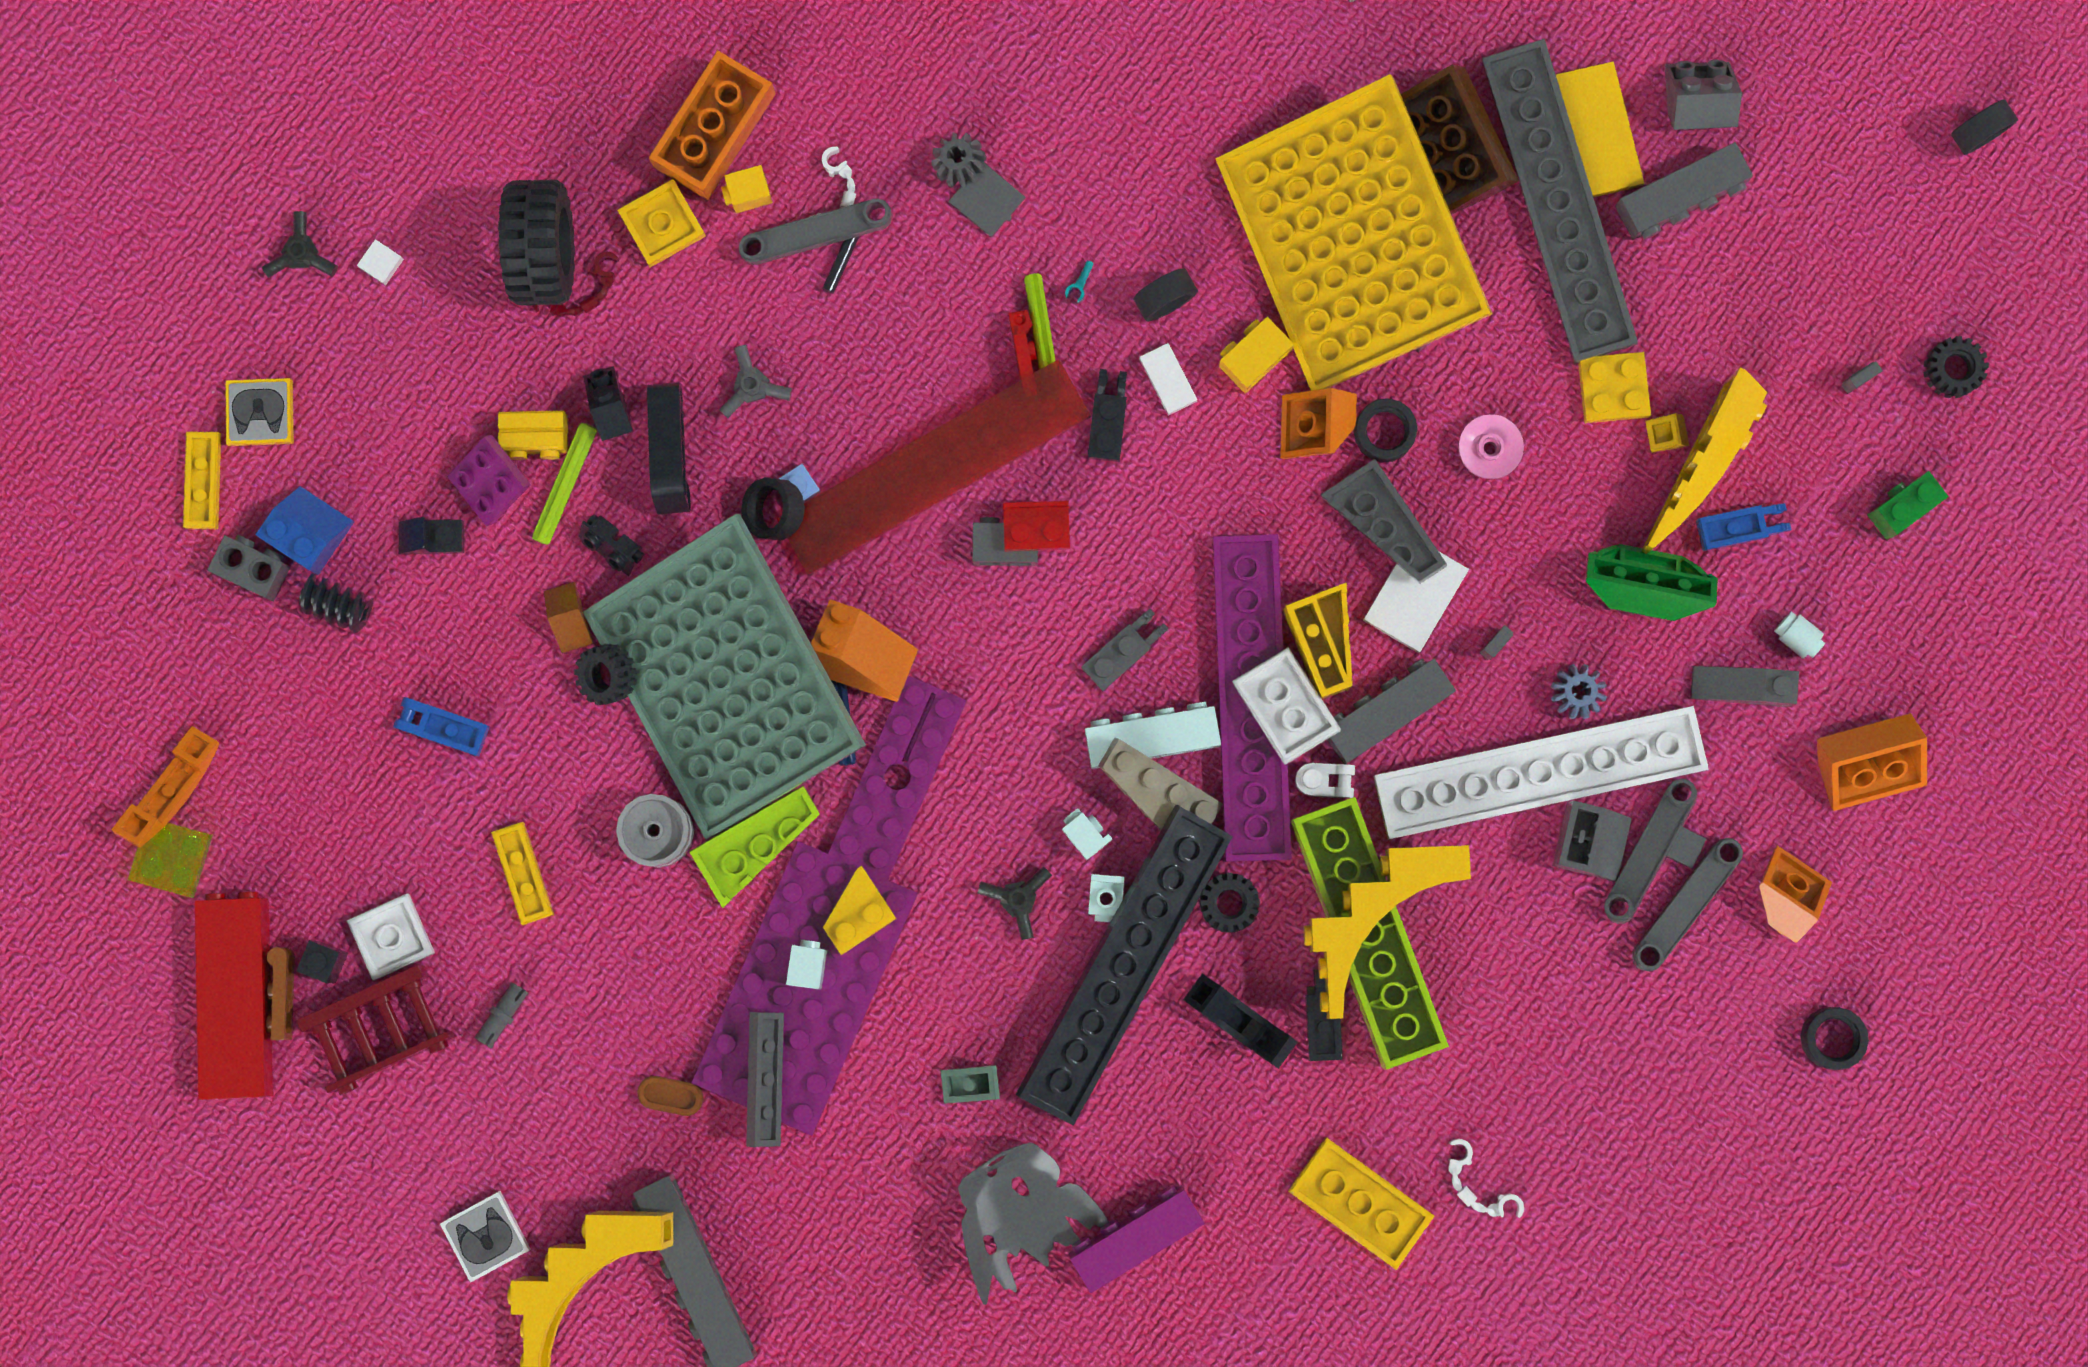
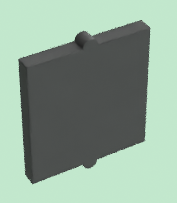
(988, 201)

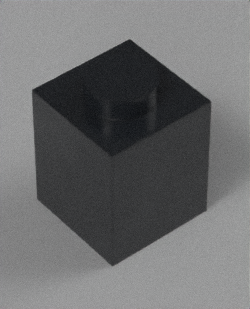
(322, 961)

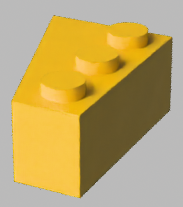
(1322, 639)

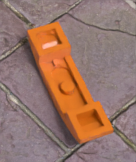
(170, 790)

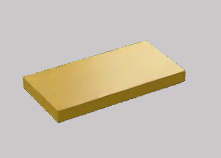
(1601, 128)
(1361, 1203)

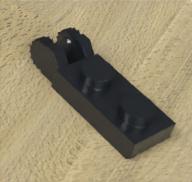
(1107, 420)

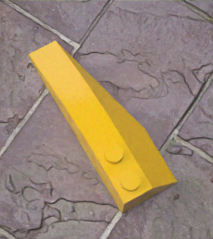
(1713, 451)

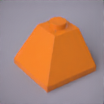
(1316, 422)
(1792, 894)

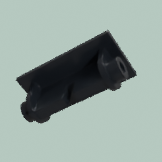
(599, 535)

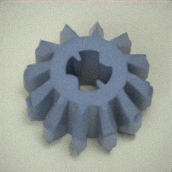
(1585, 702)

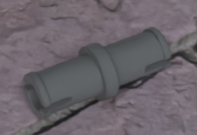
(501, 1015)

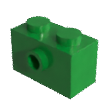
(1907, 504)

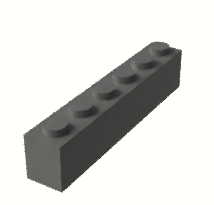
(697, 1279)

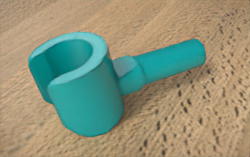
(1081, 281)

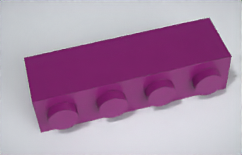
(1135, 1238)

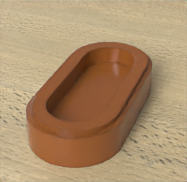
(670, 1095)

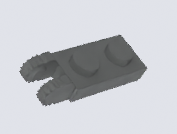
(1121, 652)

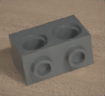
(247, 572)

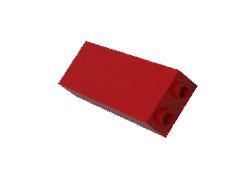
(233, 996)

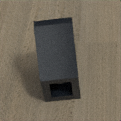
(607, 403)

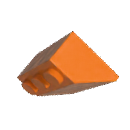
(1873, 761)

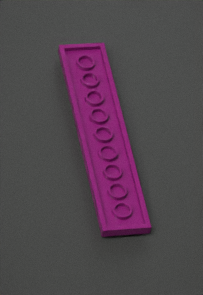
(1247, 635)

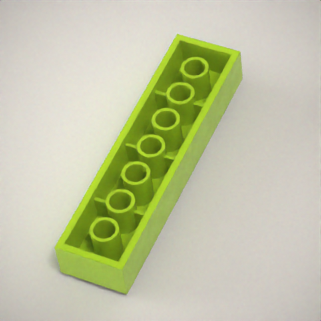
(1385, 968)

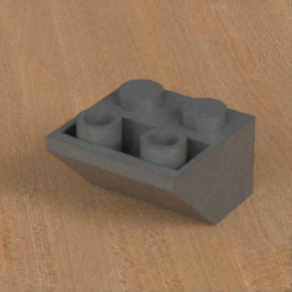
(1702, 95)
(1592, 840)

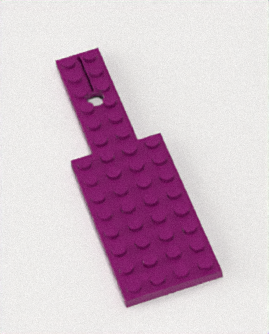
(826, 1020)

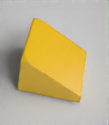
(1667, 433)

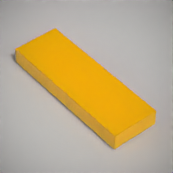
(202, 480)
(522, 873)

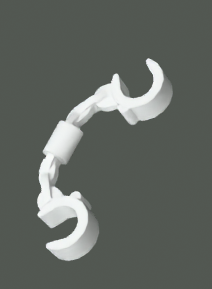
(845, 172)
(1468, 1196)

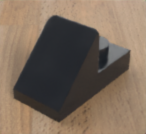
(431, 536)

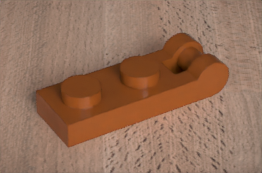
(281, 993)

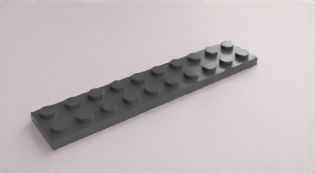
(1559, 201)

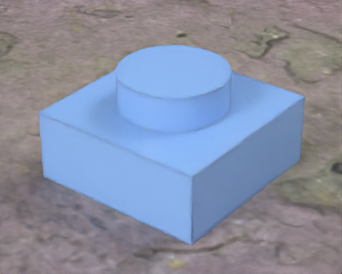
(801, 478)

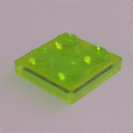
(172, 860)

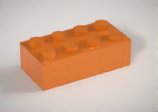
(712, 125)

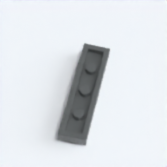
(765, 1079)

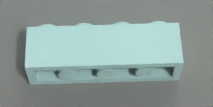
(1159, 735)

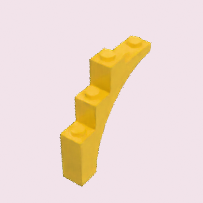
(1341, 937)
(570, 1266)

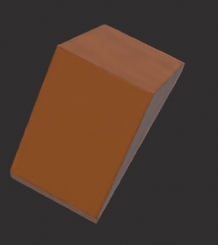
(567, 618)

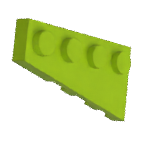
(747, 847)

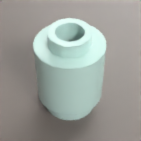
(1800, 635)

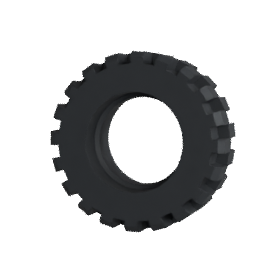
(536, 242)

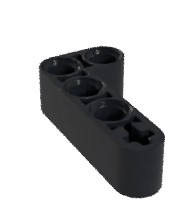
(667, 449)

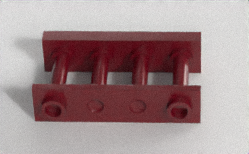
(350, 1011)

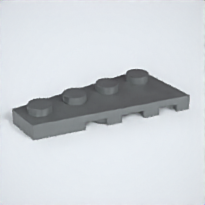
(1384, 518)

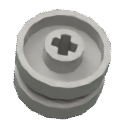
(641, 816)

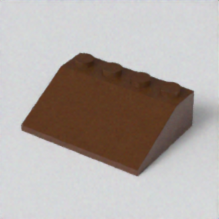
(1458, 138)

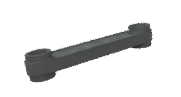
(815, 231)
(1651, 851)
(1687, 904)

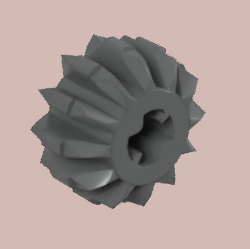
(963, 148)

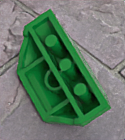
(1650, 583)

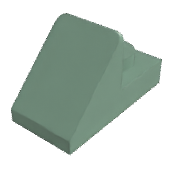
(970, 1084)

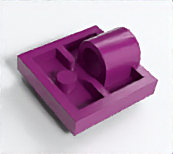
(488, 480)

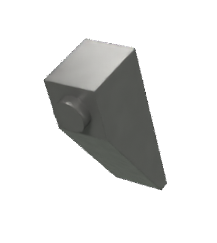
(1745, 685)

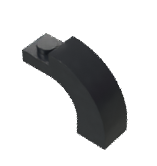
(1240, 1021)

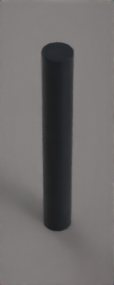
(839, 265)

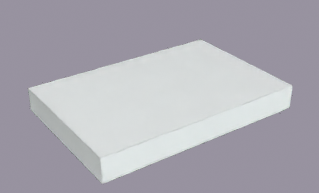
(1412, 609)
(1286, 706)

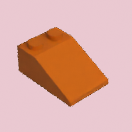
(862, 651)

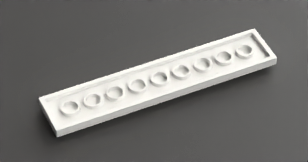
(1540, 772)

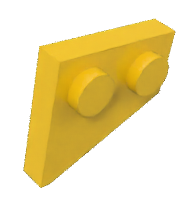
(857, 913)

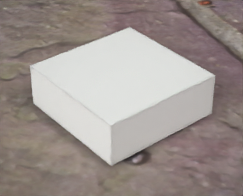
(380, 262)

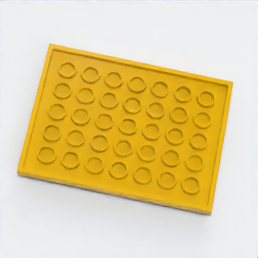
(1353, 235)

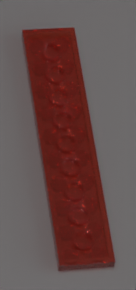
(937, 466)

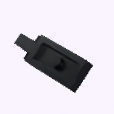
(1322, 1033)

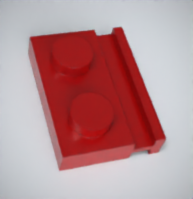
(1036, 526)

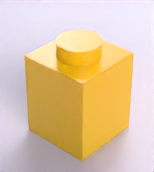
(746, 189)

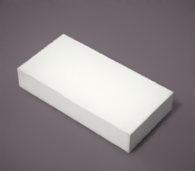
(1168, 379)

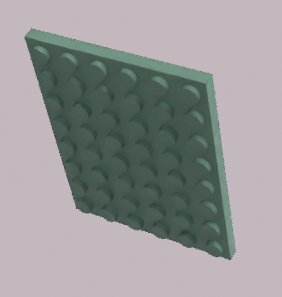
(725, 677)

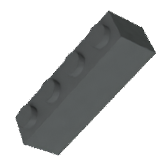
(1684, 191)
(1390, 710)

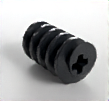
(334, 605)

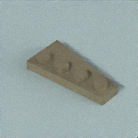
(1154, 786)

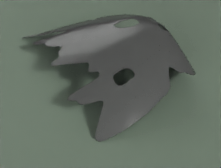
(1019, 1220)

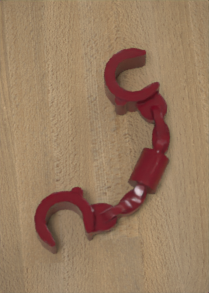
(590, 302)

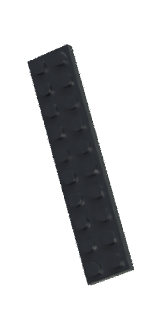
(1124, 965)

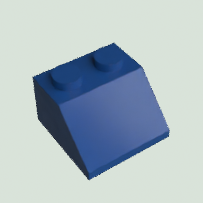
(305, 529)

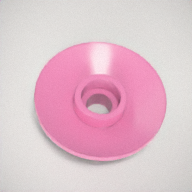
(1499, 433)

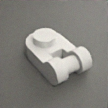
(1314, 779)

